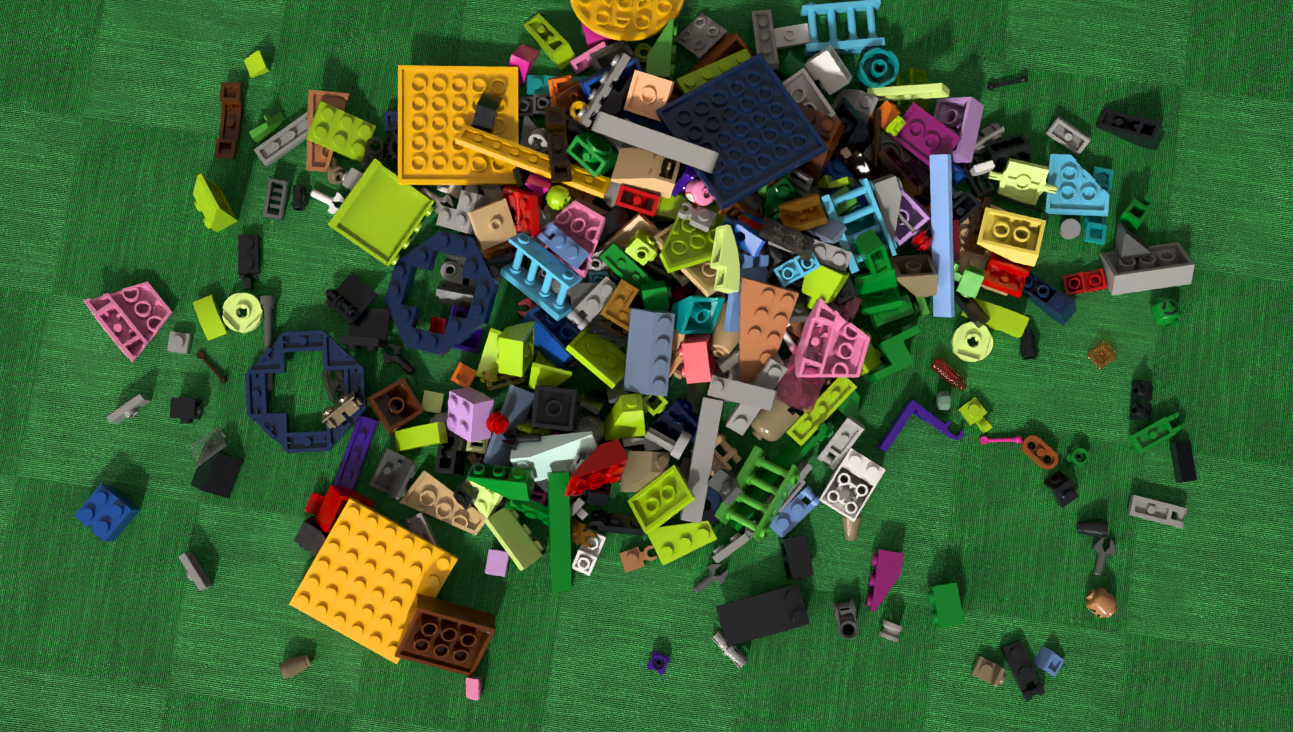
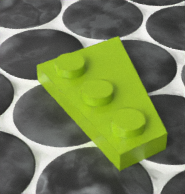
(680, 539)

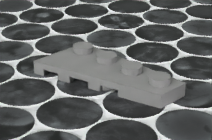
(618, 64)

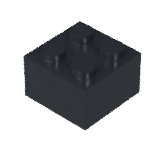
(553, 407)

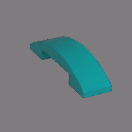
(1094, 226)

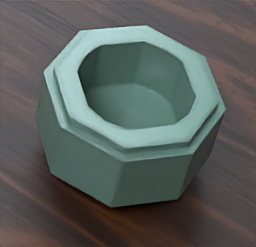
(943, 400)

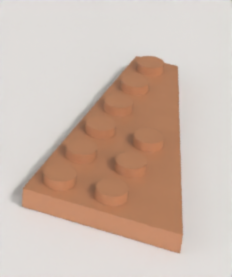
(762, 324)

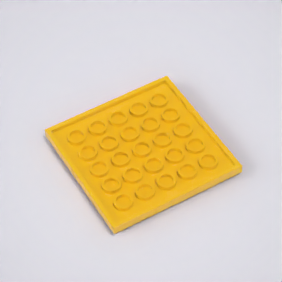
(431, 113)
(370, 578)

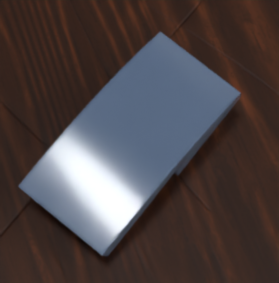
(828, 232)

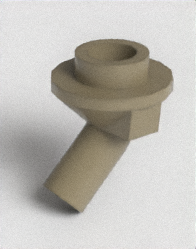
(335, 172)

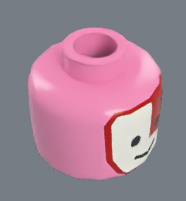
(698, 193)

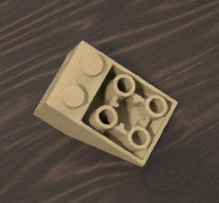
(646, 171)

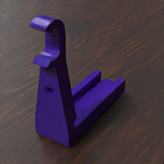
(911, 407)

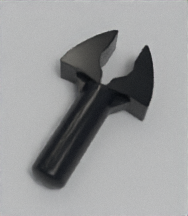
(507, 258)
(398, 358)
(518, 438)

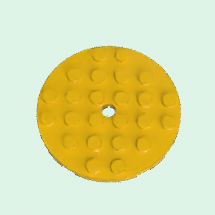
(626, 18)

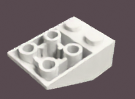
(851, 484)

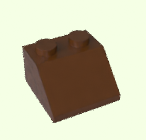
(395, 406)

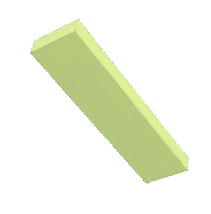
(910, 92)

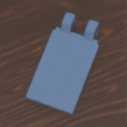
(752, 268)

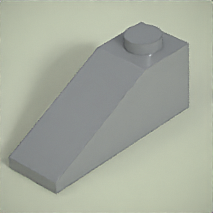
(888, 199)
(742, 393)

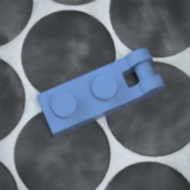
(563, 246)
(794, 512)

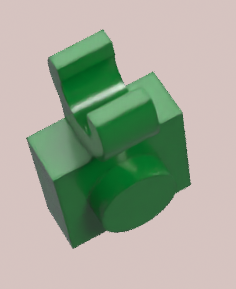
(823, 431)

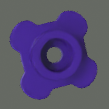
(652, 664)

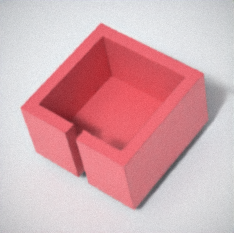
(698, 363)

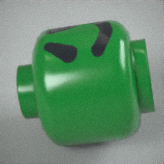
(1166, 312)

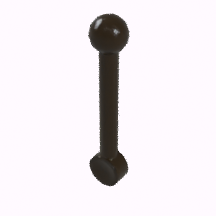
(201, 355)

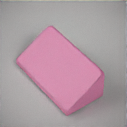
(583, 61)

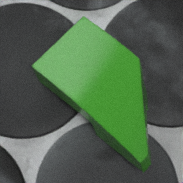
(266, 129)

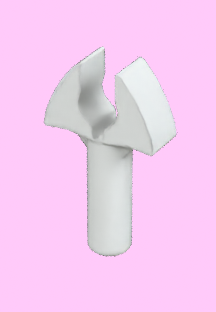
(328, 200)

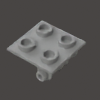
(701, 36)

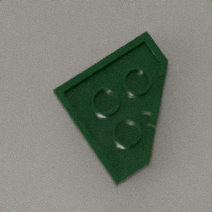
(776, 193)

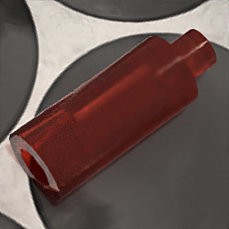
(948, 374)

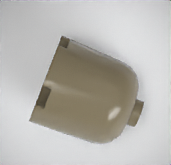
(773, 424)

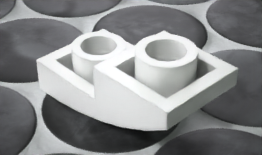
(586, 556)

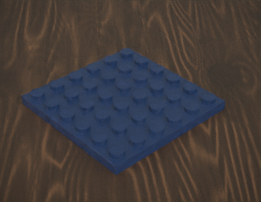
(751, 126)

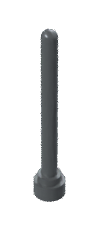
(268, 304)

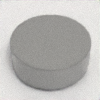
(1069, 229)

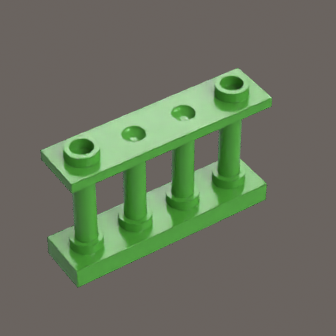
(747, 477)

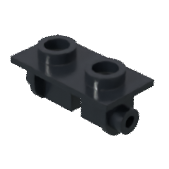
(1140, 393)

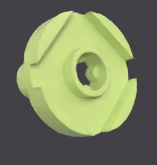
(231, 312)
(976, 352)

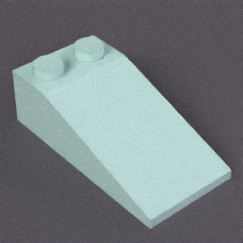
(552, 452)

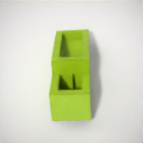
(1003, 319)
(421, 436)

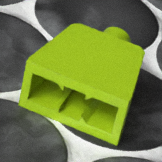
(824, 284)

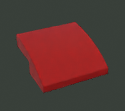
(1005, 275)

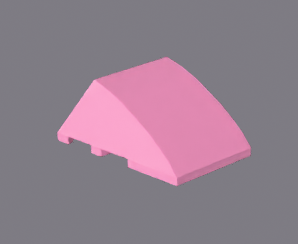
(581, 226)
(130, 316)
(830, 345)

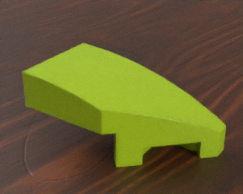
(895, 126)
(828, 183)

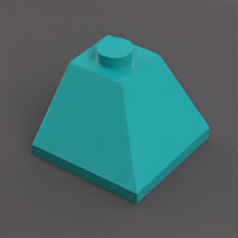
(697, 314)

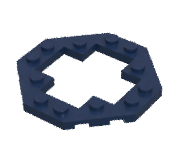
(457, 328)
(275, 361)

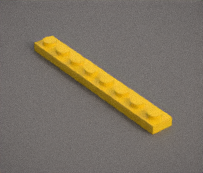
(528, 159)

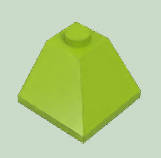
(548, 376)

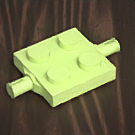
(1023, 181)

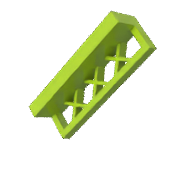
(824, 407)

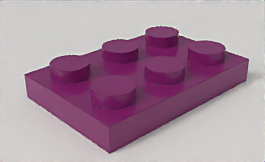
(925, 135)

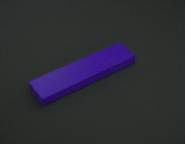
(356, 452)

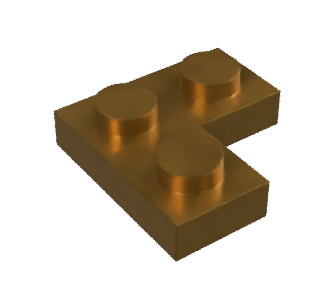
(617, 306)

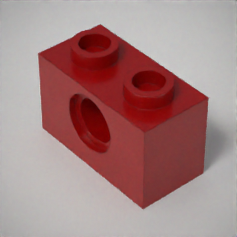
(638, 200)

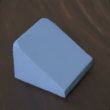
(1049, 661)

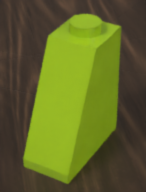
(489, 355)
(626, 418)

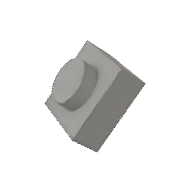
(179, 342)

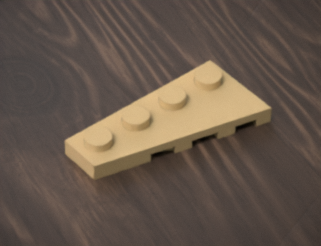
(437, 500)

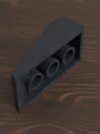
(762, 614)

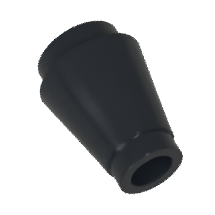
(1028, 345)
(1093, 528)

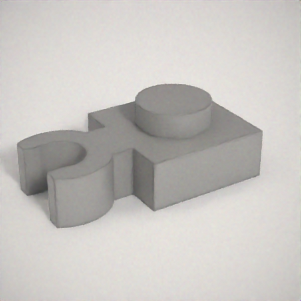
(700, 217)

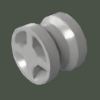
(890, 631)

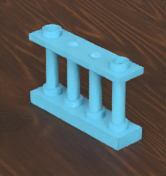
(853, 44)
(829, 204)
(530, 285)

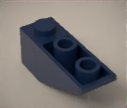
(1049, 299)

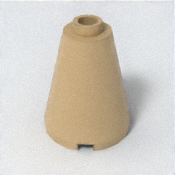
(722, 341)

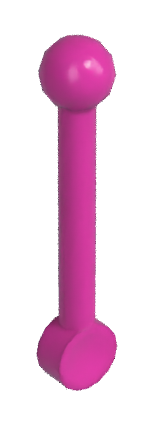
(984, 440)

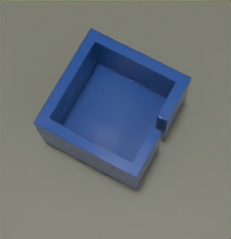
(107, 512)

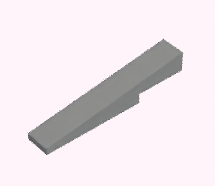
(702, 457)

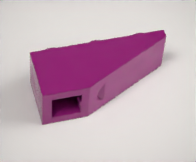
(885, 573)

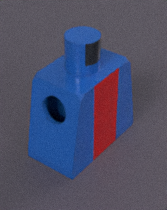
(746, 232)

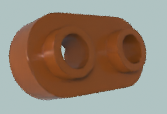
(1039, 451)

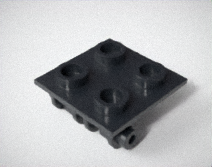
(350, 298)

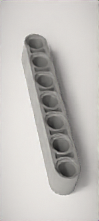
(655, 142)

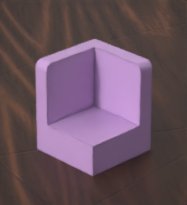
(497, 562)

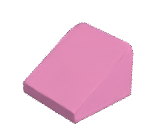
(474, 688)

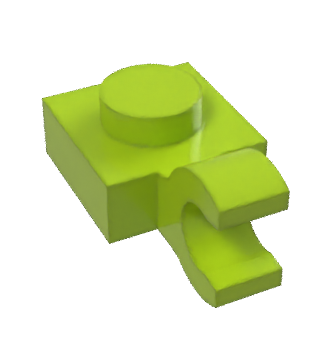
(973, 413)

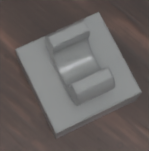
(576, 508)

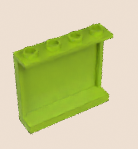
(381, 213)

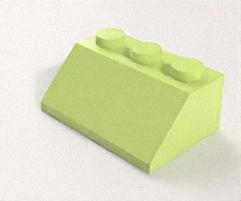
(515, 537)

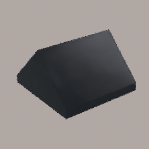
(218, 474)

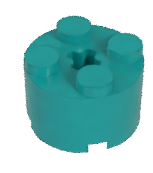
(878, 60)

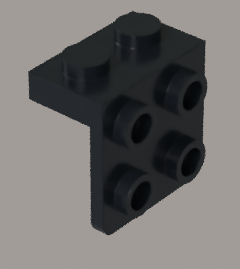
(368, 331)

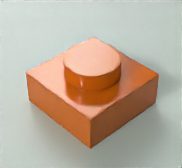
(464, 375)

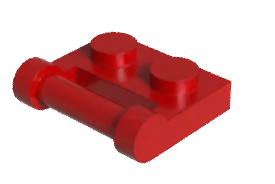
(526, 212)

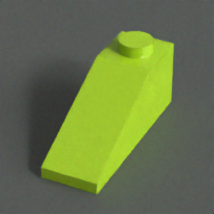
(550, 41)

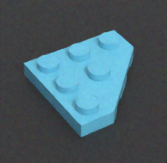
(1076, 189)

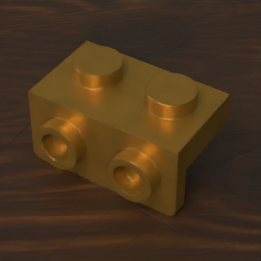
(802, 213)

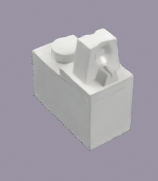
(828, 69)

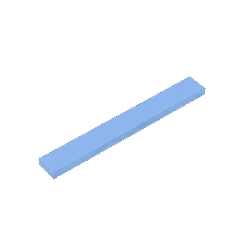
(942, 233)

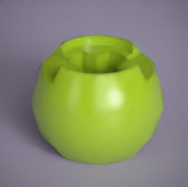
(558, 197)

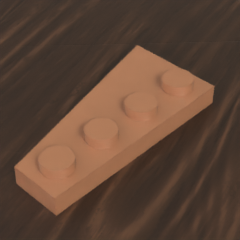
(317, 156)

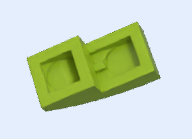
(209, 317)

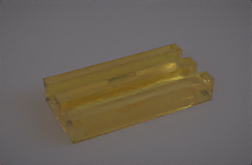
(489, 380)

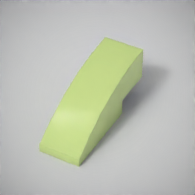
(725, 260)

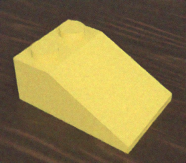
(1011, 235)

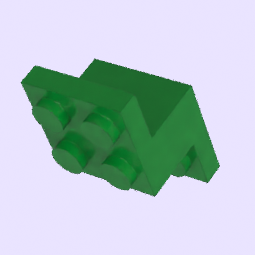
(877, 293)
(894, 353)

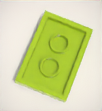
(340, 131)
(599, 356)
(661, 499)

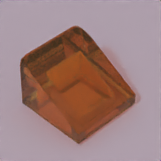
(1102, 355)

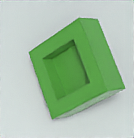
(920, 306)

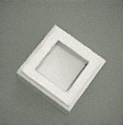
(981, 168)

